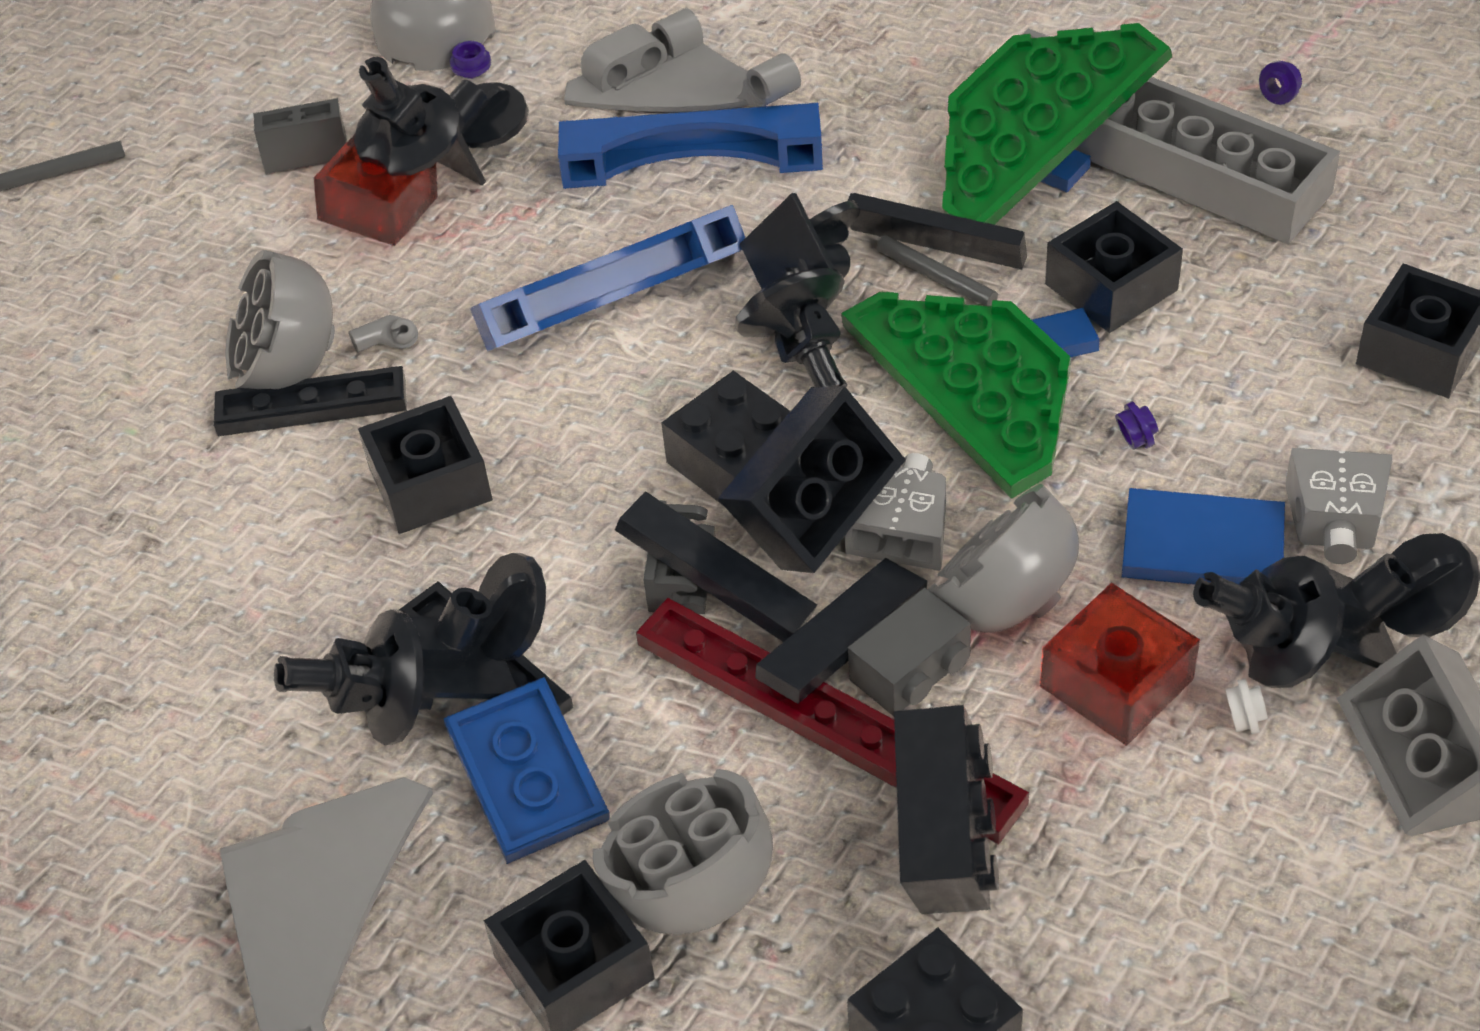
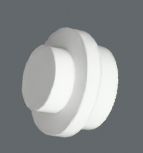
(1246, 706)

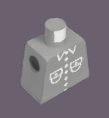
(1337, 499)
(904, 518)

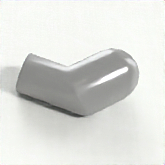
(388, 331)

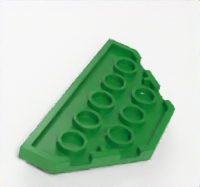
(1035, 108)
(977, 373)

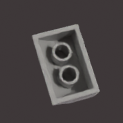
(1421, 734)

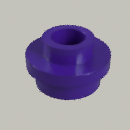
(470, 59)
(1289, 79)
(1137, 425)

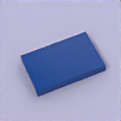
(1190, 534)
(526, 770)

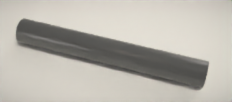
(61, 165)
(936, 271)

